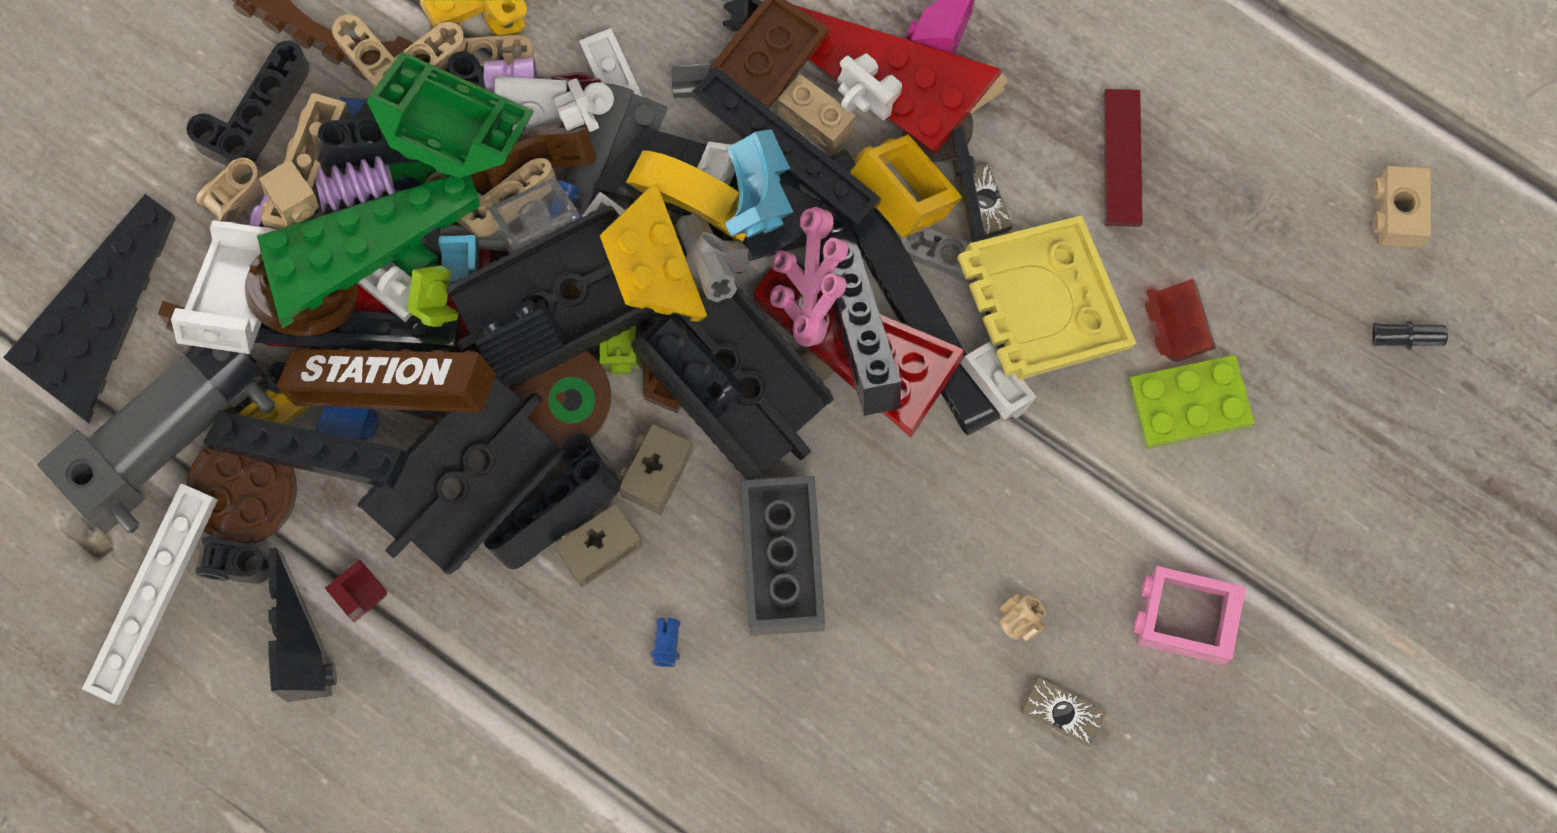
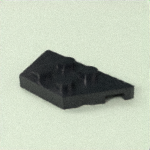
(648, 139)

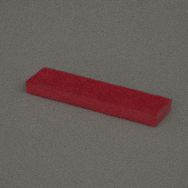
(1122, 158)

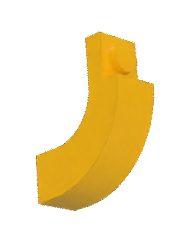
(687, 188)

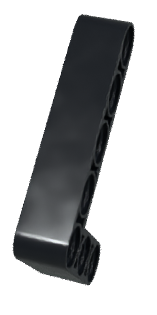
(351, 133)

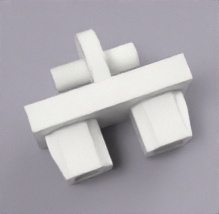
(864, 90)
(579, 106)
(391, 288)

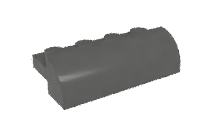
(615, 132)

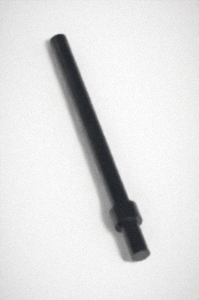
(965, 168)

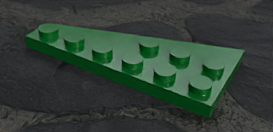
(350, 244)

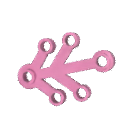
(809, 320)

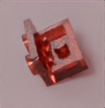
(1180, 321)

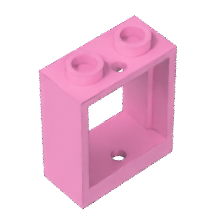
(1228, 622)

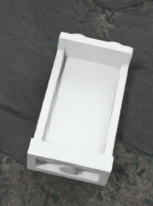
(217, 306)

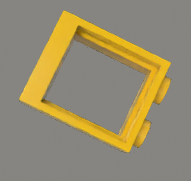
(897, 204)

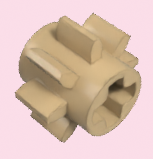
(1022, 617)

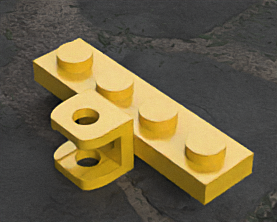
(494, 13)

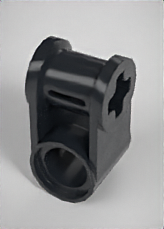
(227, 560)

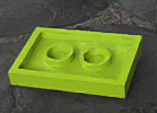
(1191, 402)

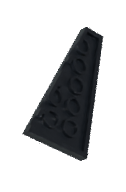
(89, 319)

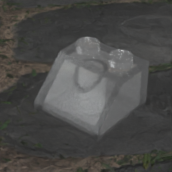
(532, 214)

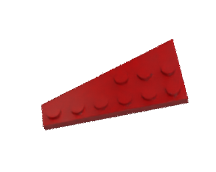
(936, 84)
(920, 359)

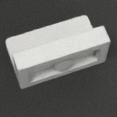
(1006, 393)

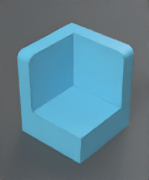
(460, 255)

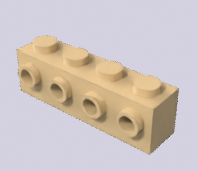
(302, 146)

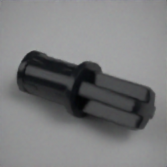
(1409, 335)

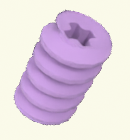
(354, 184)

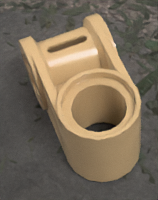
(227, 189)

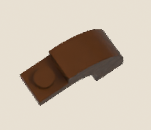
(547, 141)

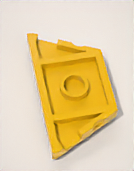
(650, 259)

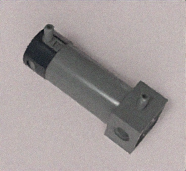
(117, 459)

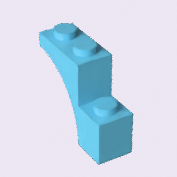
(761, 198)

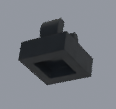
(741, 12)

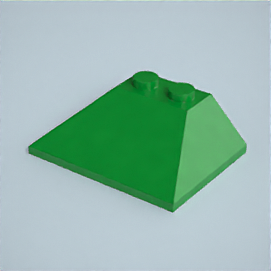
(445, 118)

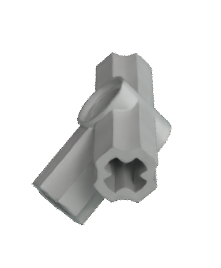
(711, 258)

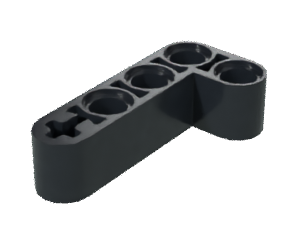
(284, 69)
(557, 506)

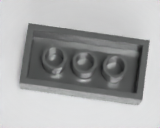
(782, 555)

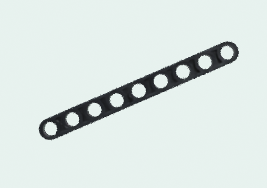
(917, 308)

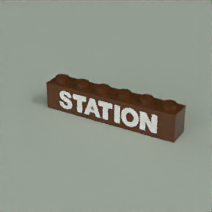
(387, 379)

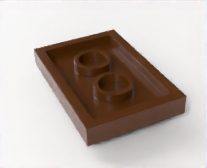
(771, 49)

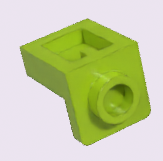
(429, 296)
(618, 354)

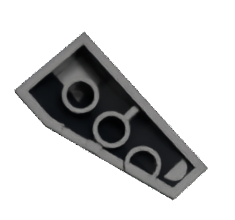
(297, 656)

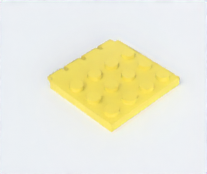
(1046, 298)

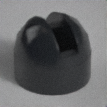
(275, 371)

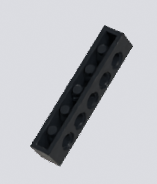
(862, 329)

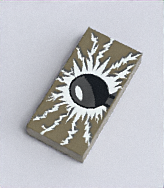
(991, 204)
(1064, 712)

